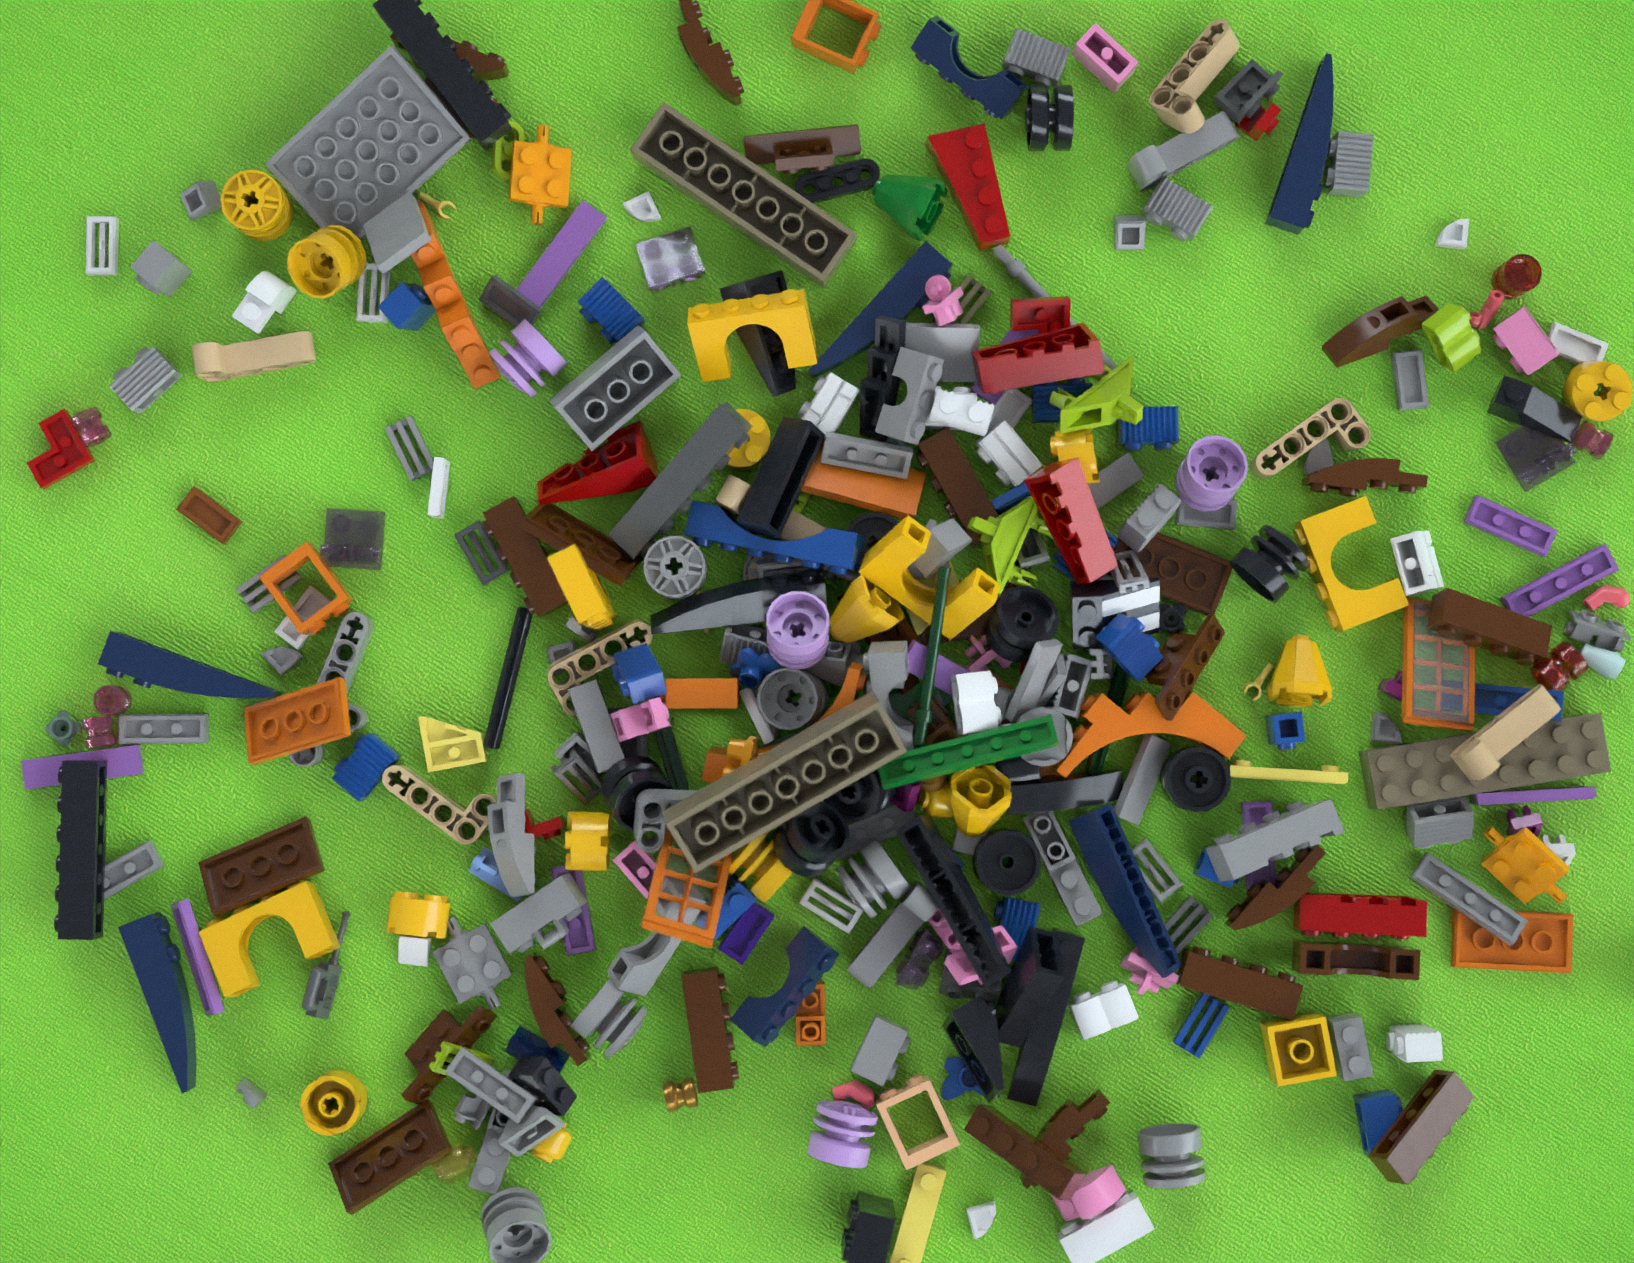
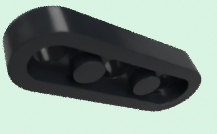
(848, 173)

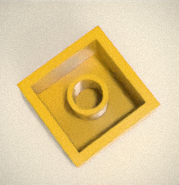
(1298, 1049)

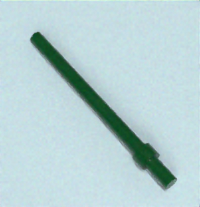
(923, 714)

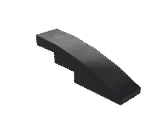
(880, 385)
(1063, 793)

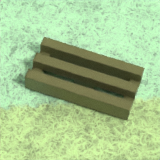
(977, 286)

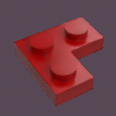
(1040, 314)
(67, 451)

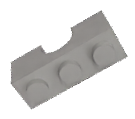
(921, 376)

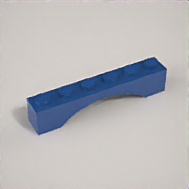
(830, 548)

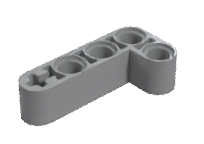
(1182, 151)
(348, 669)
(654, 820)
(893, 935)

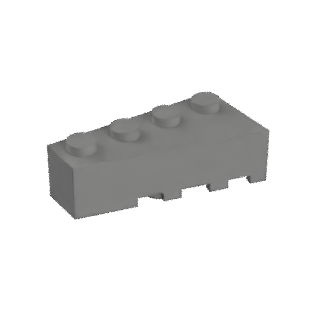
(1273, 838)

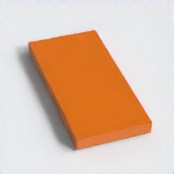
(866, 489)
(297, 721)
(1540, 947)

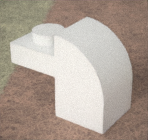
(264, 296)

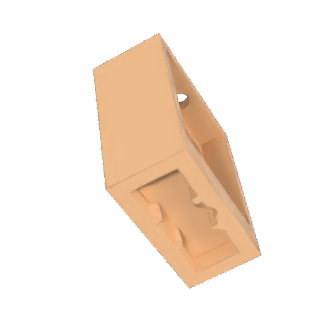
(929, 1148)

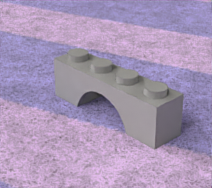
(888, 667)
(640, 965)

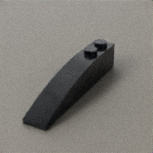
(736, 603)
(954, 898)
(1041, 1041)

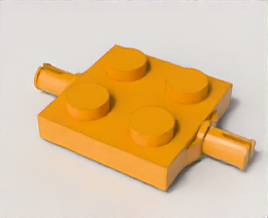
(540, 174)
(1525, 865)

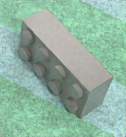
(615, 387)

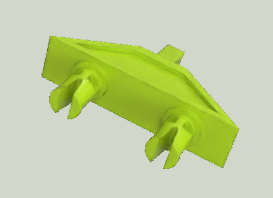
(1101, 403)
(1003, 539)

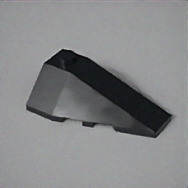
(761, 341)

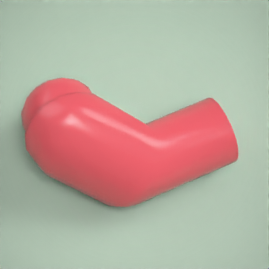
(1488, 310)
(1609, 594)
(857, 1091)

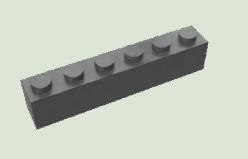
(681, 479)

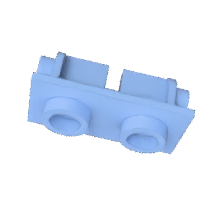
(486, 869)

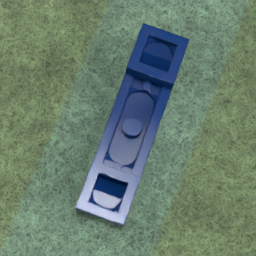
(1496, 698)

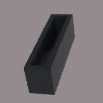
(781, 477)

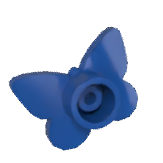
(753, 668)
(959, 1079)

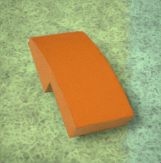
(811, 1018)

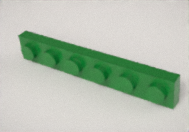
(970, 752)

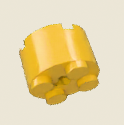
(1614, 393)
(1075, 445)
(754, 451)
(588, 841)
(418, 917)
(317, 1102)

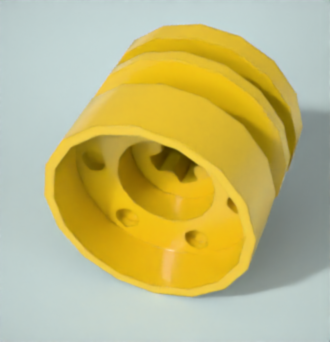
(261, 221)
(326, 261)
(762, 862)

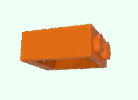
(849, 9)
(289, 565)
(702, 693)

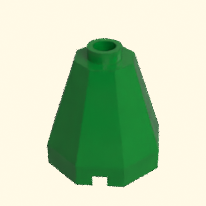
(911, 202)

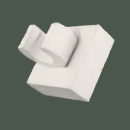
(1563, 850)

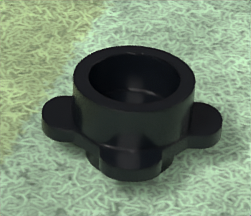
(1172, 625)

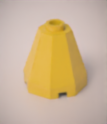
(864, 612)
(1300, 675)
(979, 799)

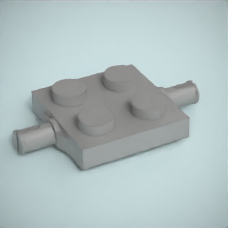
(472, 963)

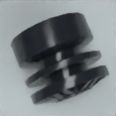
(1274, 558)

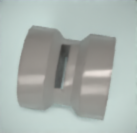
(308, 757)

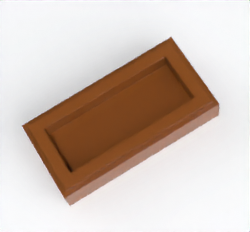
(209, 515)

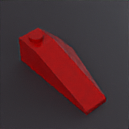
(611, 469)

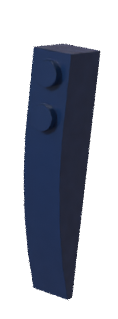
(1306, 158)
(895, 300)
(168, 669)
(1123, 885)
(165, 991)

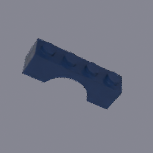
(939, 47)
(808, 961)

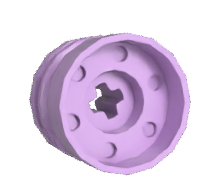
(527, 358)
(1218, 461)
(797, 630)
(843, 1127)

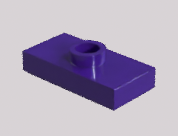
(746, 932)

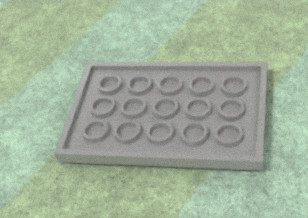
(369, 146)

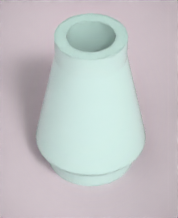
(1603, 661)

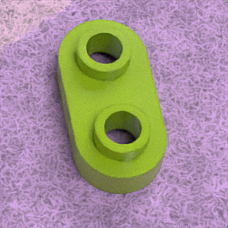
(503, 151)

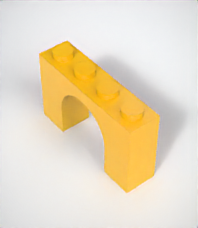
(782, 312)
(888, 569)
(582, 589)
(1344, 605)
(228, 938)

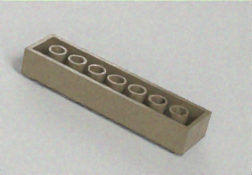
(743, 195)
(1427, 772)
(783, 782)

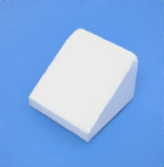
(414, 950)

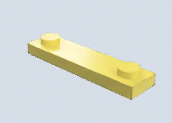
(1328, 773)
(918, 1214)

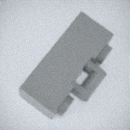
(550, 904)

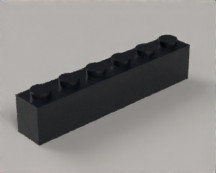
(445, 70)
(81, 849)

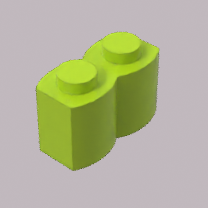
(1452, 336)

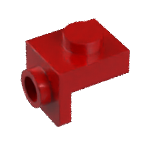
(1262, 122)
(548, 828)

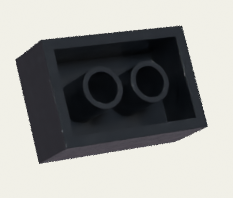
(869, 1229)

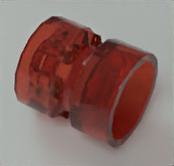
(1522, 272)
(1562, 665)

